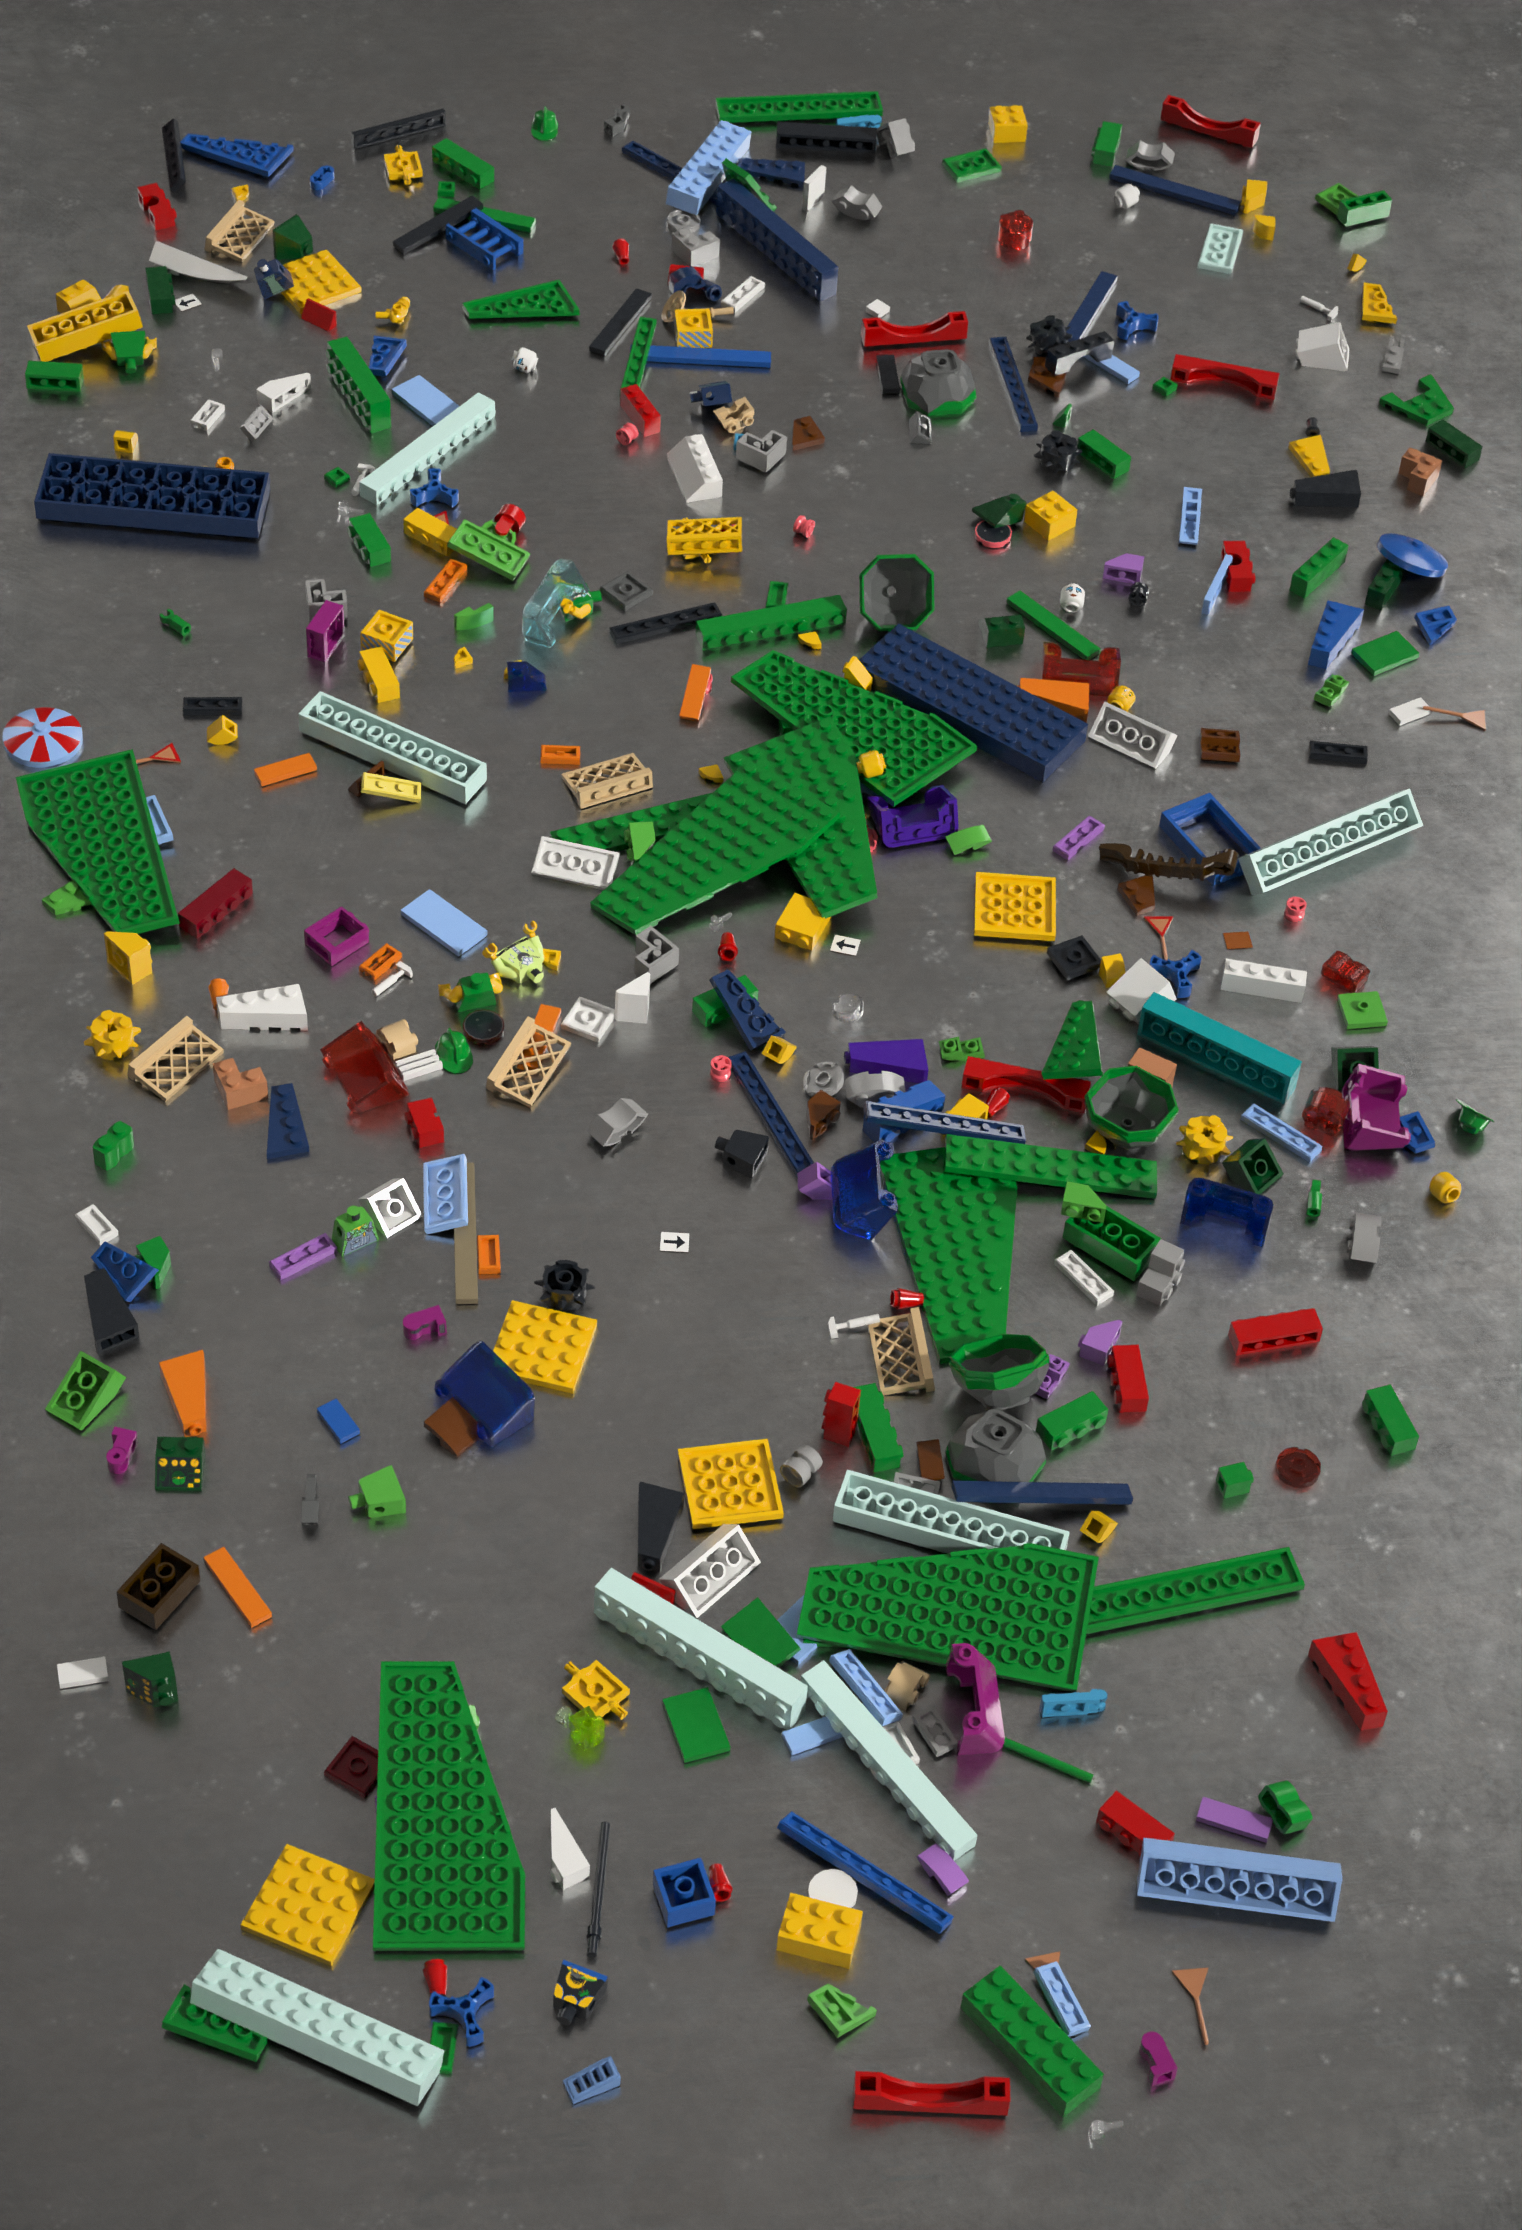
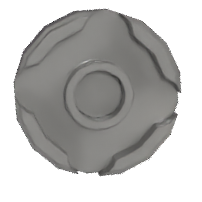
(681, 219)
(824, 1077)

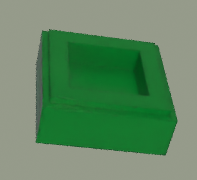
(446, 189)
(1164, 386)
(337, 477)

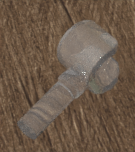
(216, 355)
(344, 510)
(716, 924)
(563, 1714)
(1098, 2128)

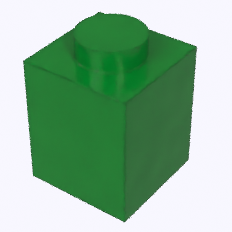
(1234, 1480)

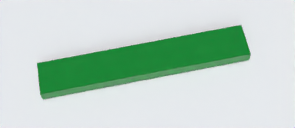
(507, 219)
(639, 352)
(1053, 625)

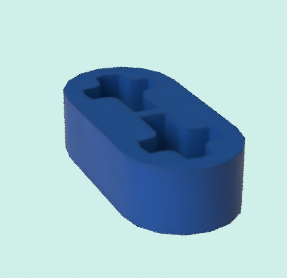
(322, 177)

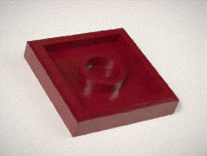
(355, 1767)

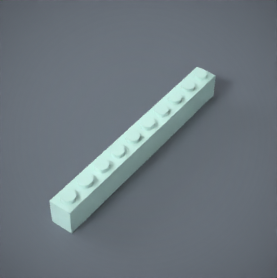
(427, 448)
(888, 1761)

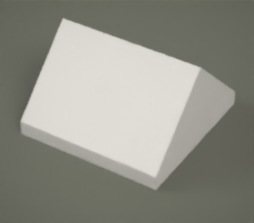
(633, 1000)

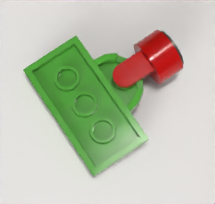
(494, 542)

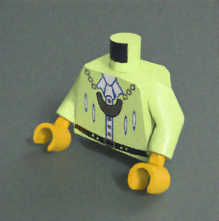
(519, 960)

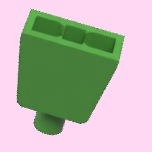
(379, 1494)

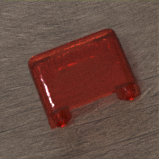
(1101, 674)
(364, 1069)

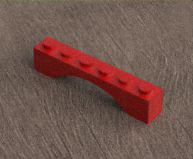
(1180, 113)
(948, 327)
(1257, 381)
(986, 1075)
(889, 2093)

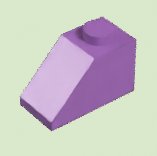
(1124, 568)
(815, 1182)
(1099, 1341)

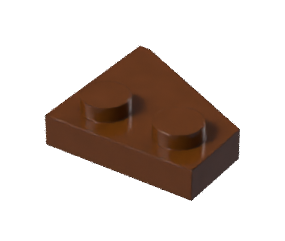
(1045, 379)
(806, 433)
(1139, 894)

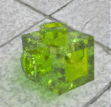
(587, 1728)

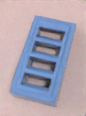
(589, 2072)

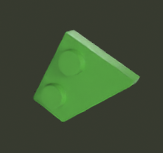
(65, 899)
(839, 2009)

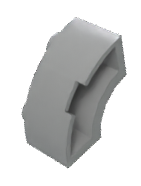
(1150, 156)
(857, 204)
(871, 1087)
(616, 1122)
(1365, 1237)

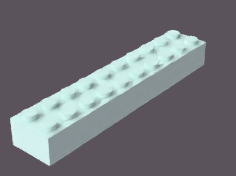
(399, 748)
(1330, 842)
(934, 1519)
(700, 1649)
(317, 2027)

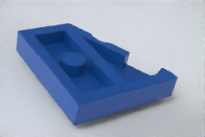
(1435, 622)
(1420, 1136)

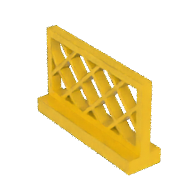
(700, 543)

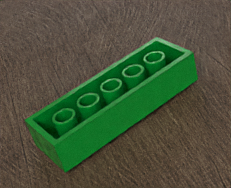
(358, 384)
(1031, 2041)

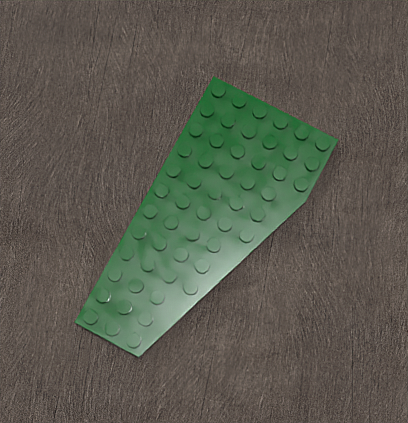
(912, 743)
(819, 761)
(103, 838)
(723, 841)
(956, 1245)
(1011, 1603)
(441, 1833)

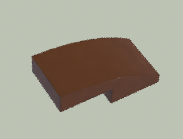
(930, 1459)

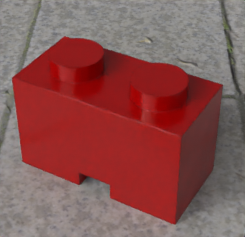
(425, 1126)

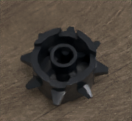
(1048, 334)
(1058, 452)
(564, 1285)

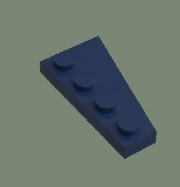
(775, 169)
(745, 1011)
(286, 1126)

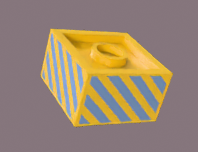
(693, 328)
(389, 632)

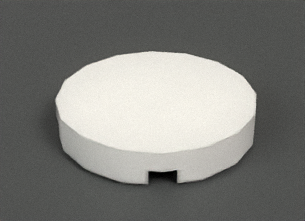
(833, 1887)

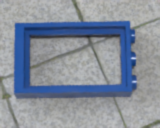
(1194, 808)

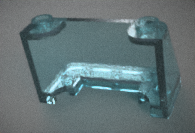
(559, 583)

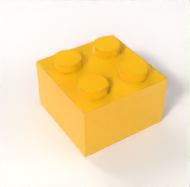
(1007, 124)
(1050, 515)

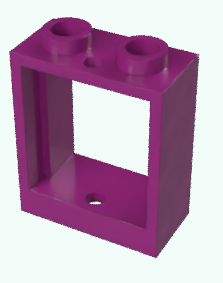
(325, 631)
(317, 943)

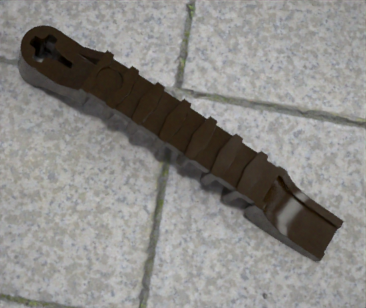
(1221, 863)

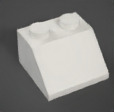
(391, 1206)

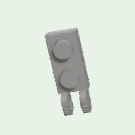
(1393, 357)

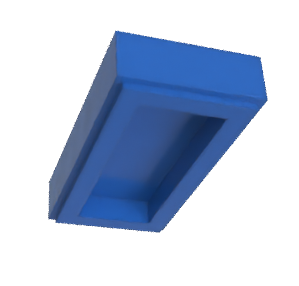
(338, 1421)

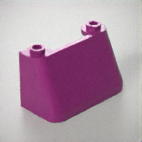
(1374, 1110)
(984, 1727)

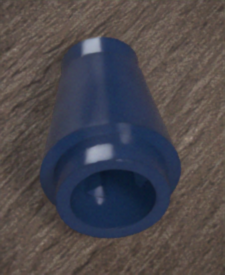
(712, 291)

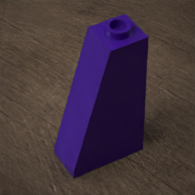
(895, 1056)

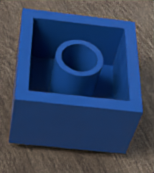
(684, 1892)

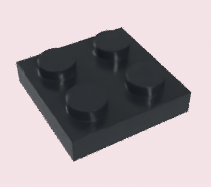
(1074, 957)

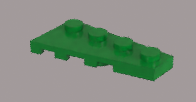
(211, 2029)

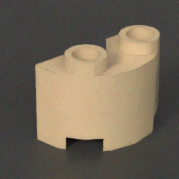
(737, 416)
(398, 1040)
(904, 1684)

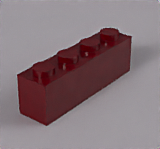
(215, 903)

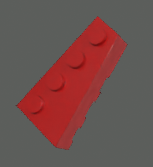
(1350, 1675)

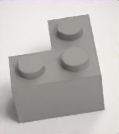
(897, 137)
(695, 249)
(761, 452)
(317, 595)
(655, 954)
(1162, 1273)

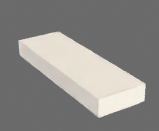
(743, 293)
(1083, 1277)

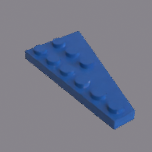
(239, 153)

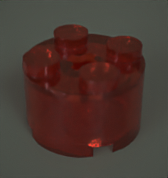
(1015, 230)
(1325, 1110)

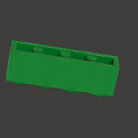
(463, 163)
(1318, 567)
(876, 1432)

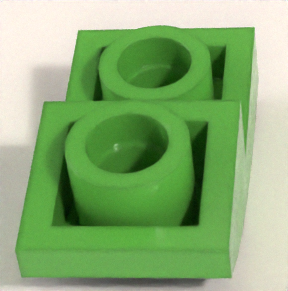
(472, 618)
(1331, 690)
(970, 837)
(955, 1050)

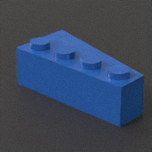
(1334, 630)
(920, 1096)

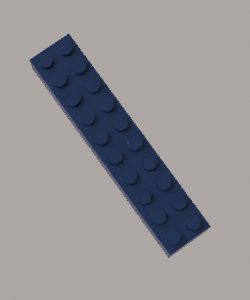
(777, 240)

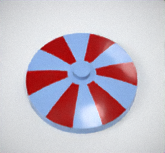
(42, 737)

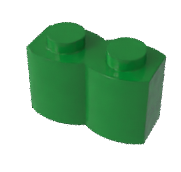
(113, 1145)
(1285, 1807)

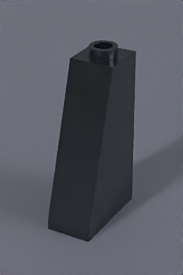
(1328, 490)
(109, 1314)
(657, 1520)

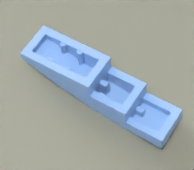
(1190, 516)

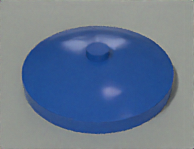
(1412, 555)

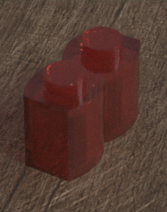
(1345, 972)

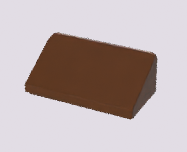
(378, 769)

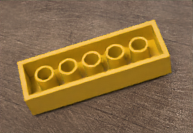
(84, 326)

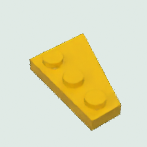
(1375, 304)
(1311, 455)

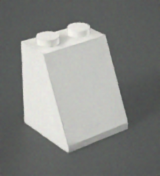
(1323, 347)
(1135, 989)

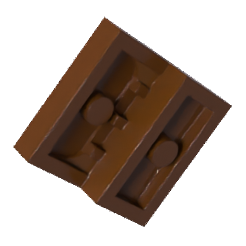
(1220, 744)
(453, 1427)

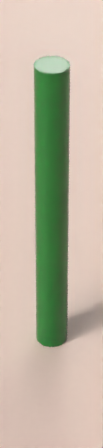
(1048, 1760)

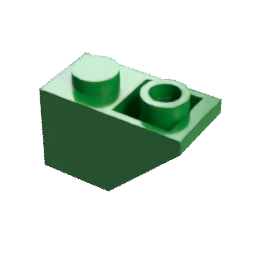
(157, 1255)

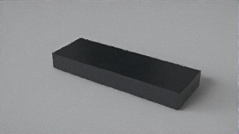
(888, 374)
(212, 706)
(1338, 752)

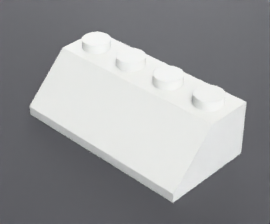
(695, 469)
(1132, 735)
(1263, 980)
(711, 1569)

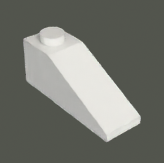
(282, 391)
(567, 1859)

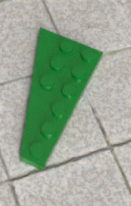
(533, 301)
(1076, 1047)

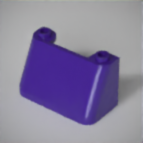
(916, 822)

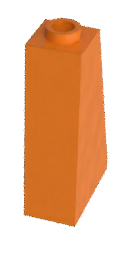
(1067, 696)
(186, 1388)

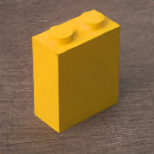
(800, 923)

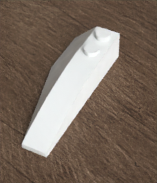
(193, 266)

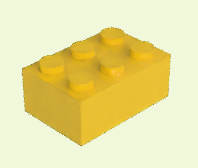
(819, 1930)

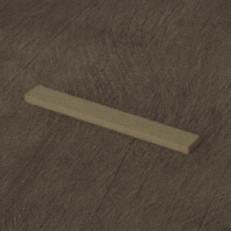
(466, 1249)

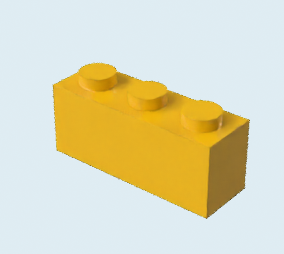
(429, 531)
(379, 674)

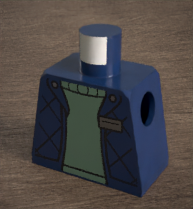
(272, 277)
(719, 391)

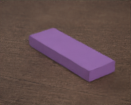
(1078, 838)
(302, 1256)
(1234, 1819)

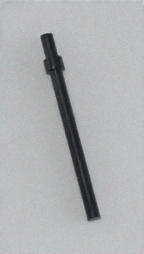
(594, 1930)

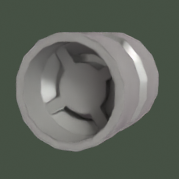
(801, 1465)

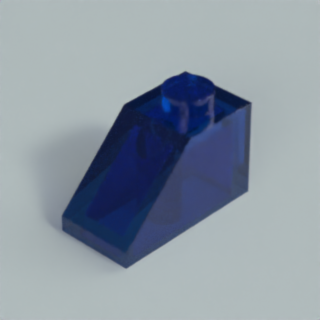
(524, 677)

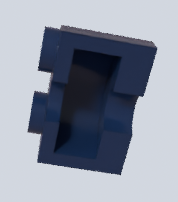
(685, 278)

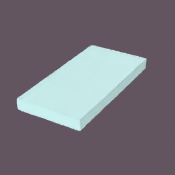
(1220, 248)

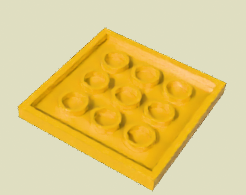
(319, 279)
(1015, 906)
(545, 1345)
(730, 1483)
(308, 1904)

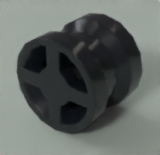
(1138, 594)

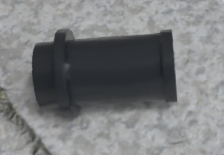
(1312, 427)

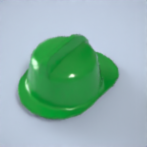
(544, 125)
(454, 1052)
(1472, 1120)

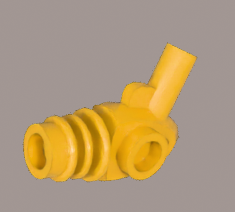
(397, 312)

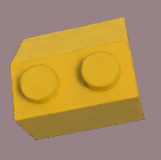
(76, 296)
(128, 955)

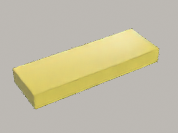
(391, 787)

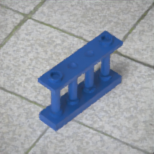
(488, 227)

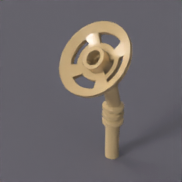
(673, 304)

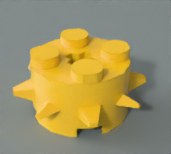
(112, 1035)
(1204, 1139)

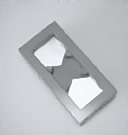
(256, 423)
(917, 1482)
(934, 1731)

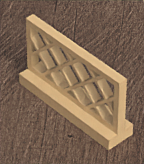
(227, 226)
(608, 788)
(160, 1050)
(511, 1056)
(920, 1353)

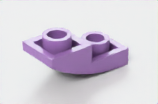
(1055, 1373)
(943, 1867)

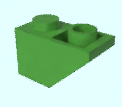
(639, 838)
(1082, 1203)

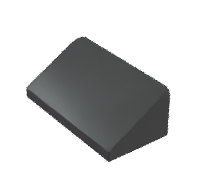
(920, 429)

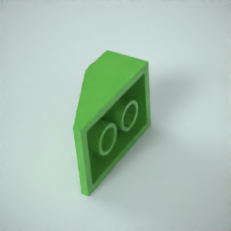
(85, 1391)

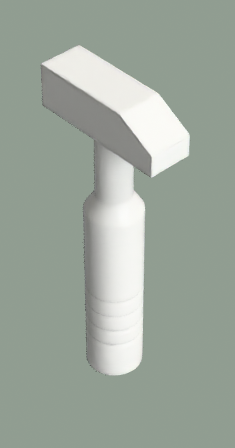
(1331, 313)
(364, 468)
(403, 969)
(852, 1323)

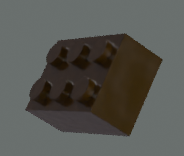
(158, 1586)

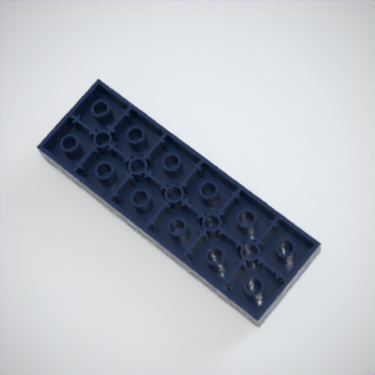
(152, 495)
(974, 702)

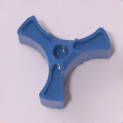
(1134, 320)
(434, 491)
(1177, 971)
(464, 2009)

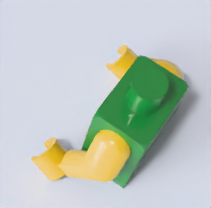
(129, 348)
(580, 606)
(473, 991)

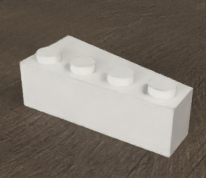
(263, 1009)

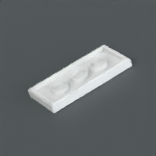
(575, 863)

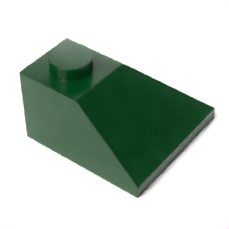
(292, 240)
(1002, 510)

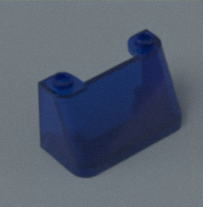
(857, 1193)
(1230, 1204)
(488, 1393)

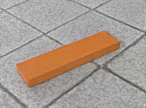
(546, 1018)
(237, 1587)

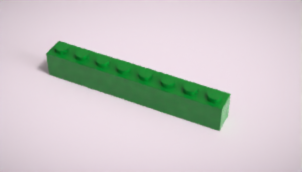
(771, 622)

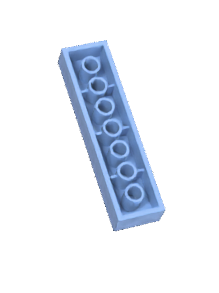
(704, 170)
(1239, 1879)

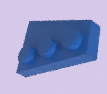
(385, 354)
(124, 1269)

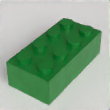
(1115, 1242)

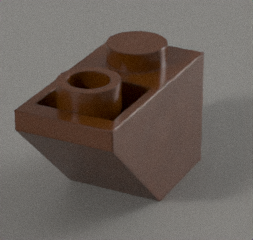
(821, 1112)

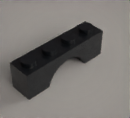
(1062, 357)

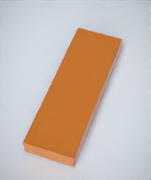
(445, 580)
(695, 692)
(285, 769)

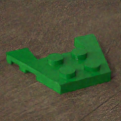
(733, 171)
(1425, 407)

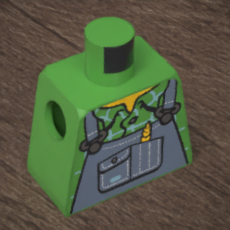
(353, 1230)

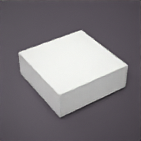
(877, 308)

